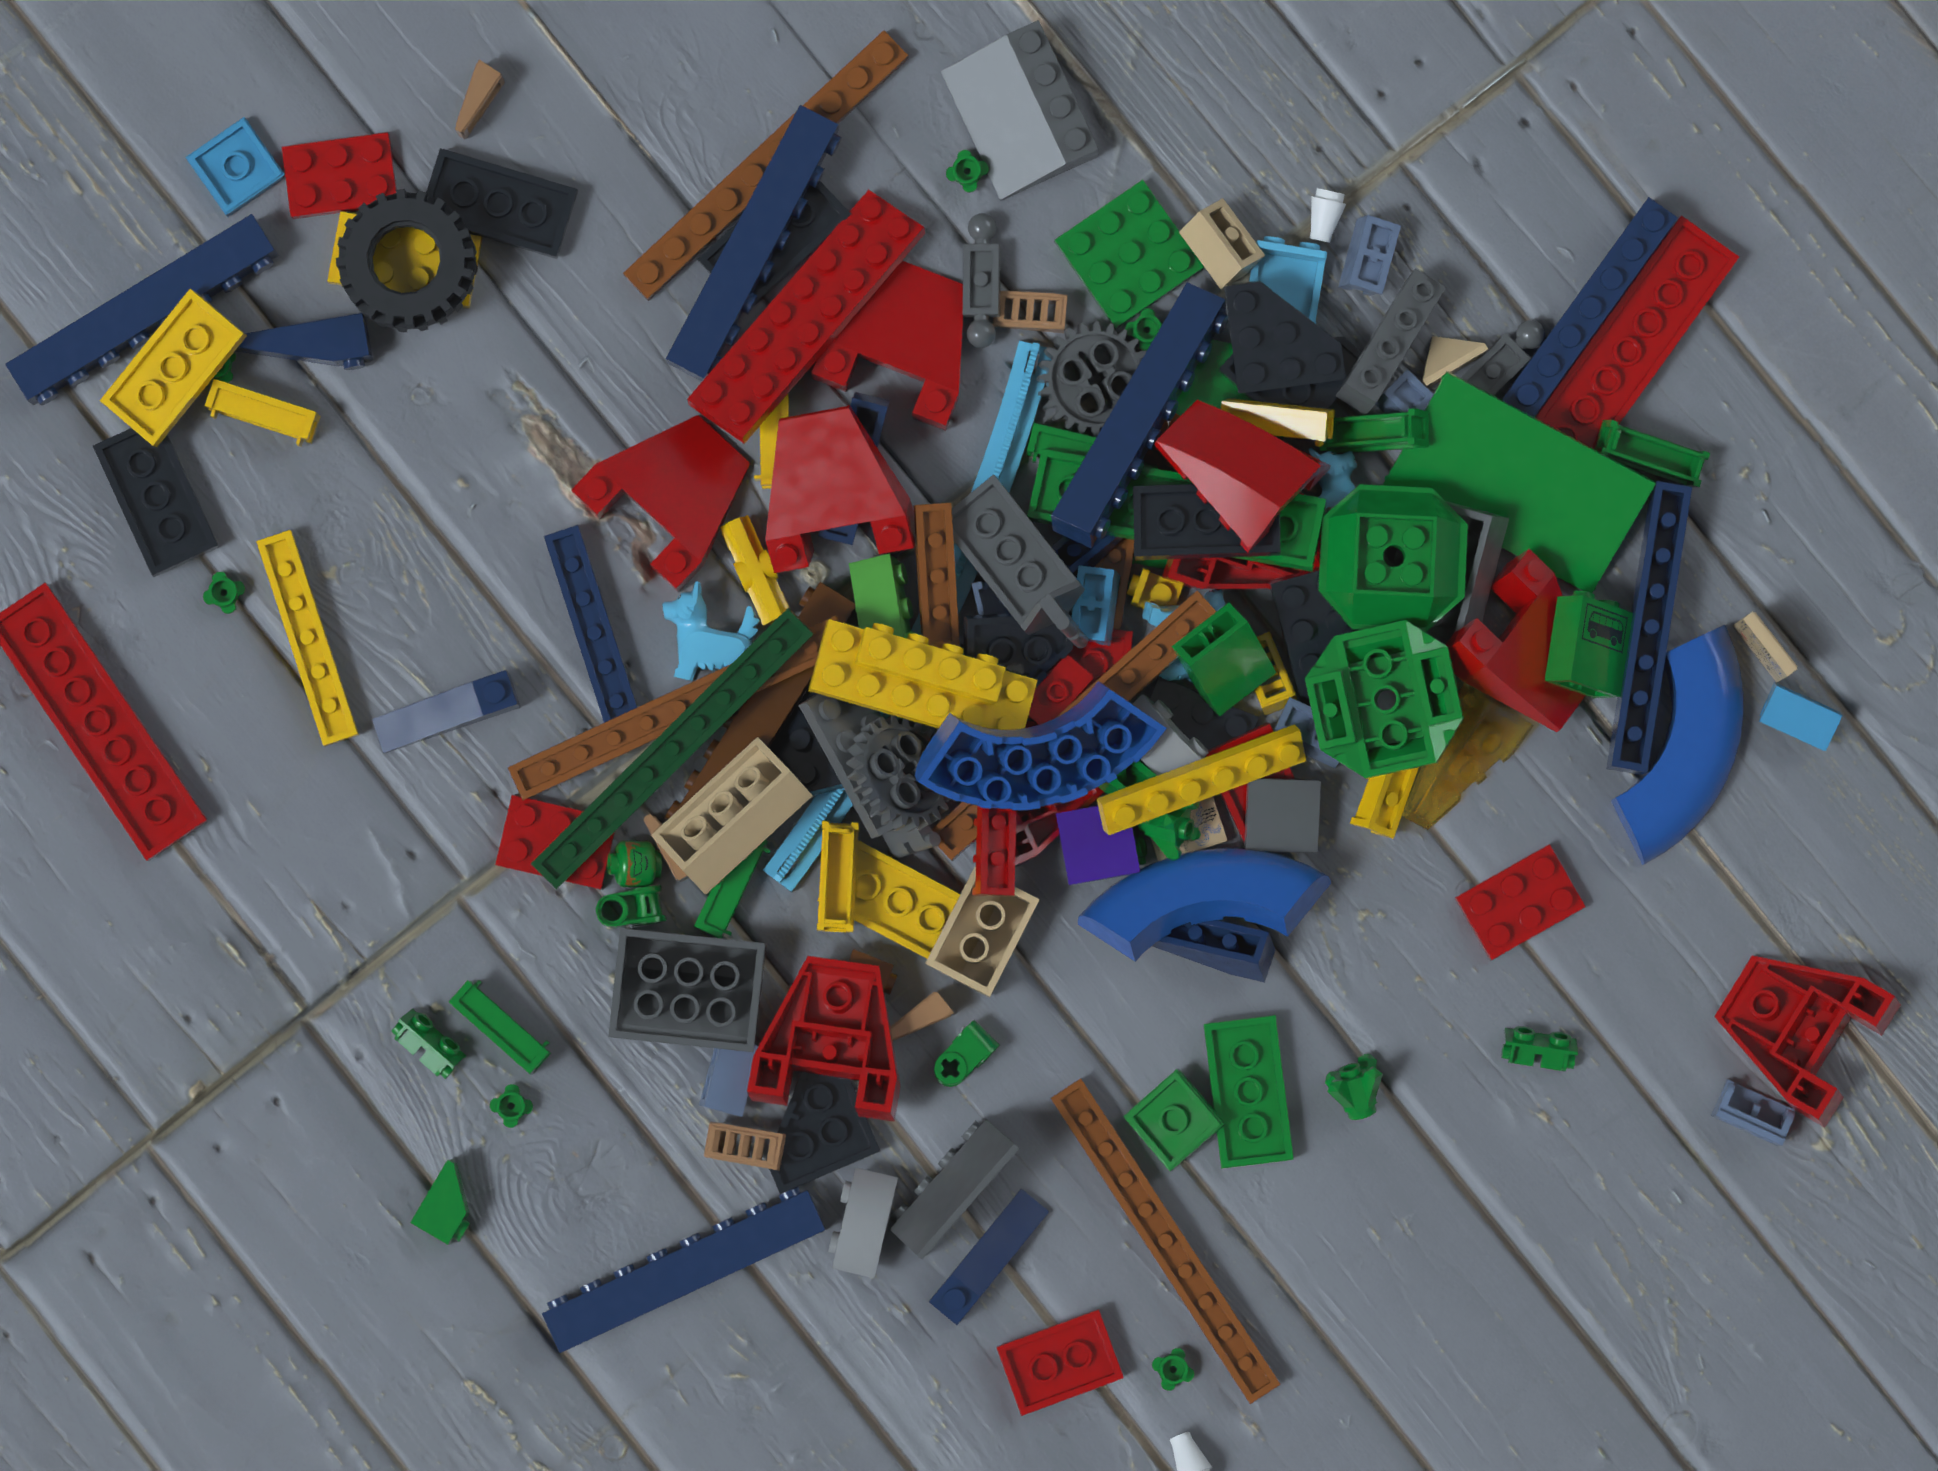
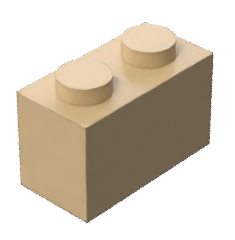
(1221, 243)

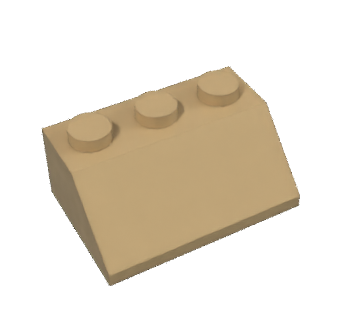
(981, 937)

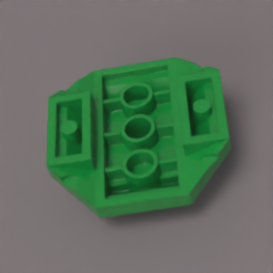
(1353, 565)
(1346, 692)

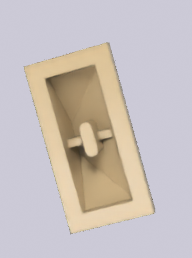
(1449, 356)

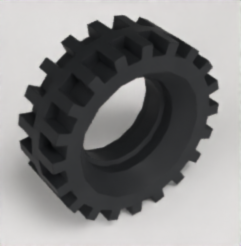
(429, 303)

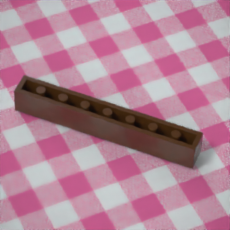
(770, 708)

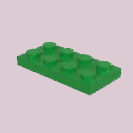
(1248, 1091)

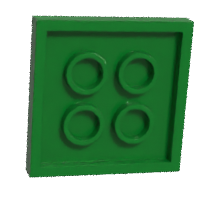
(1129, 254)

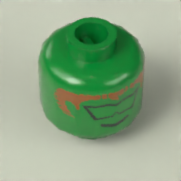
(635, 863)

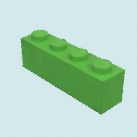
(881, 593)

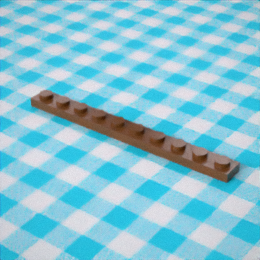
(733, 193)
(1125, 678)
(636, 727)
(1165, 1241)

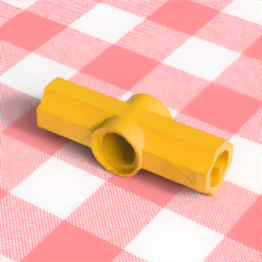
(754, 569)

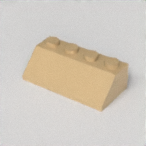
(731, 815)

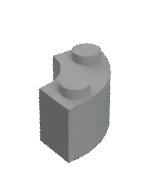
(1173, 747)
(864, 1222)

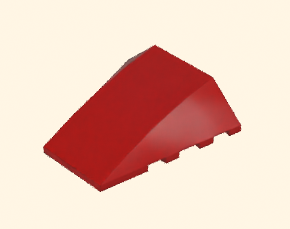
(1238, 468)

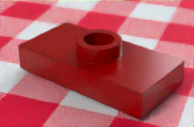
(1058, 690)

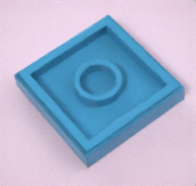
(235, 167)

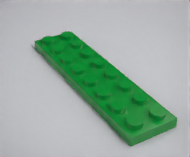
(1298, 520)

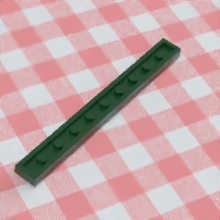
(672, 748)

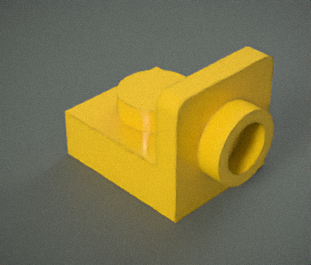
(1153, 589)

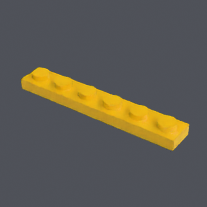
(307, 638)
(1201, 779)

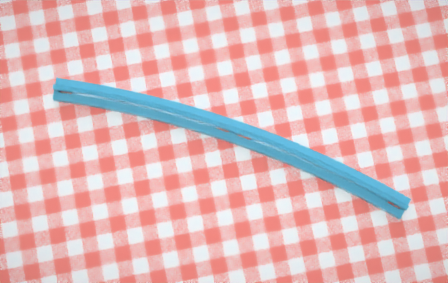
(1002, 460)

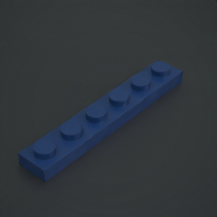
(590, 622)

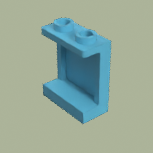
(1292, 272)

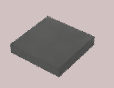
(1282, 815)

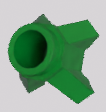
(1172, 830)
(1356, 1087)

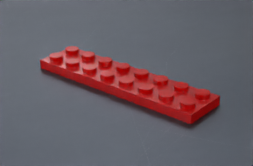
(806, 316)
(1639, 333)
(97, 722)

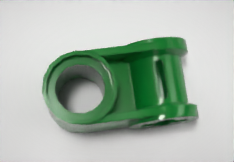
(634, 907)
(969, 1050)

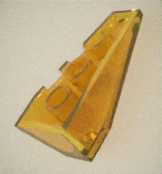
(1485, 736)

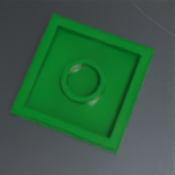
(1174, 1120)

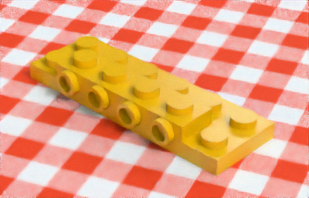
(918, 679)

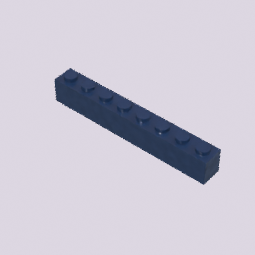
(753, 243)
(1590, 307)
(140, 311)
(1139, 415)
(1649, 628)
(683, 1271)

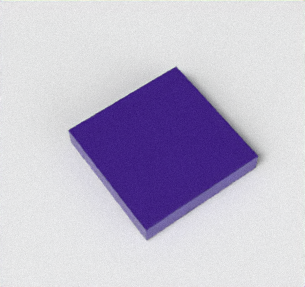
(1090, 851)

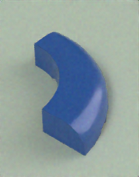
(1696, 749)
(1038, 762)
(1201, 889)

